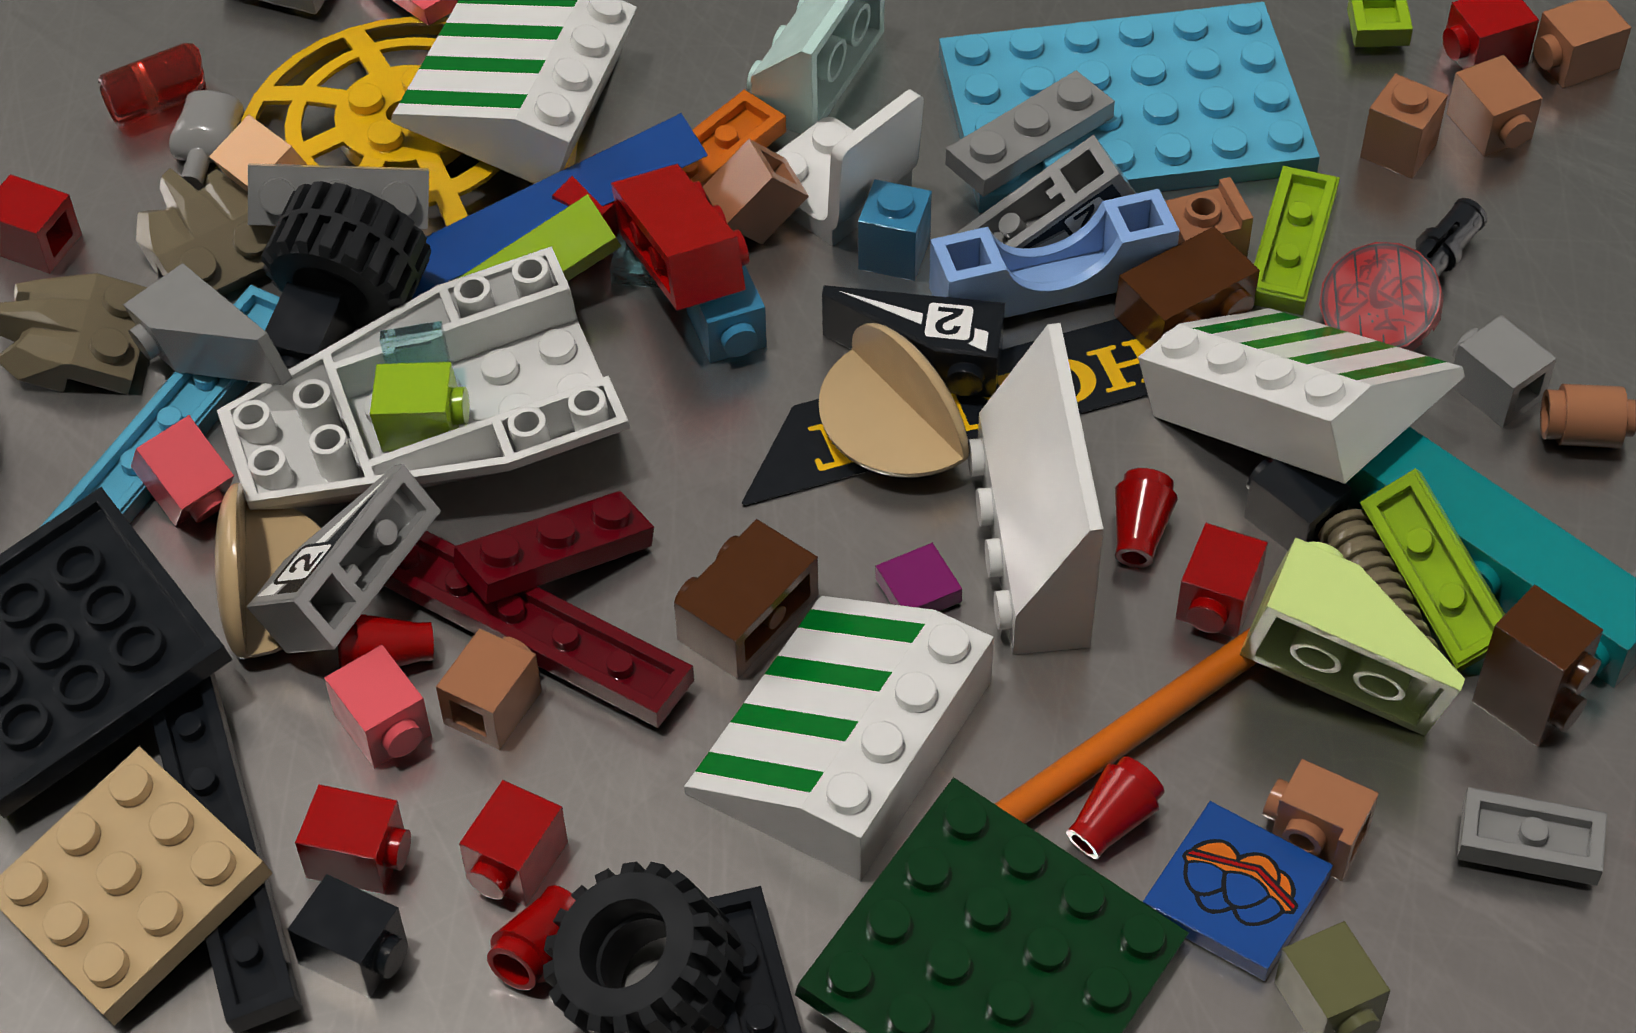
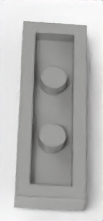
(1029, 133)
(273, 184)

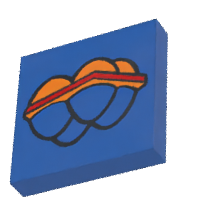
(1238, 889)

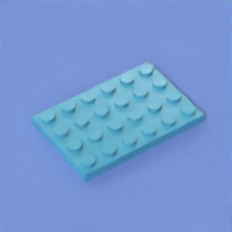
(1190, 89)

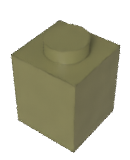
(1332, 983)

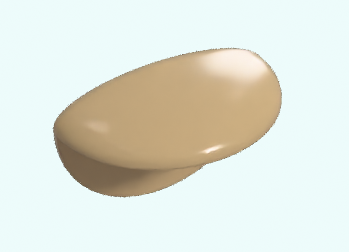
(891, 408)
(246, 555)

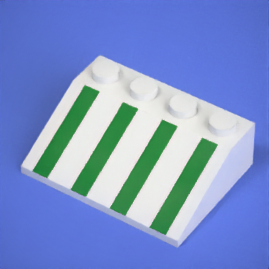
(516, 80)
(1292, 388)
(846, 727)

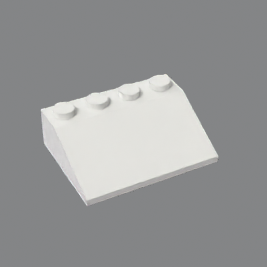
(1039, 503)

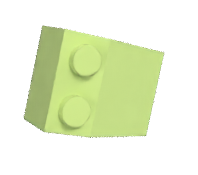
(1349, 639)

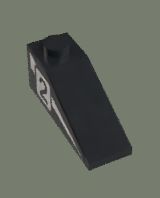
(953, 333)

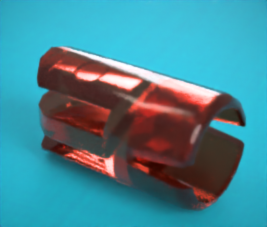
(152, 84)

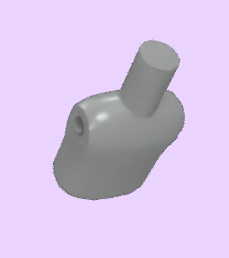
(201, 128)

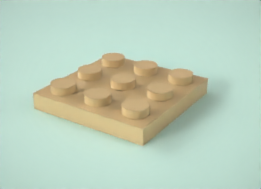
(128, 884)

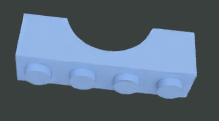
(1075, 269)

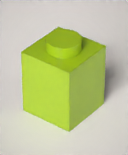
(416, 403)

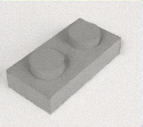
(1532, 836)

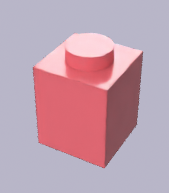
(183, 472)
(378, 706)

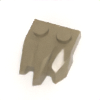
(204, 232)
(71, 331)

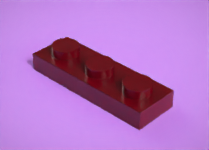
(553, 546)

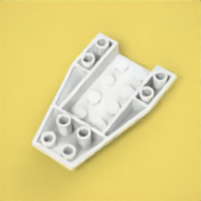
(508, 343)

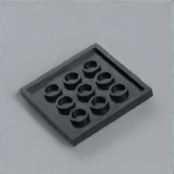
(88, 644)

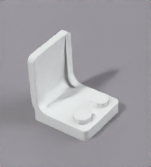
(841, 164)

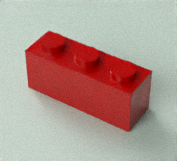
(680, 236)

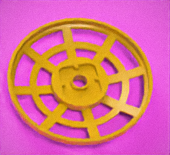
(366, 109)

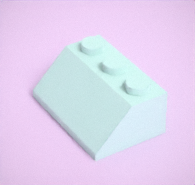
(816, 58)

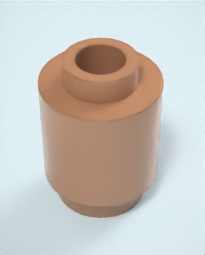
(1587, 416)

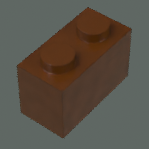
(1185, 284)
(746, 597)
(1538, 666)

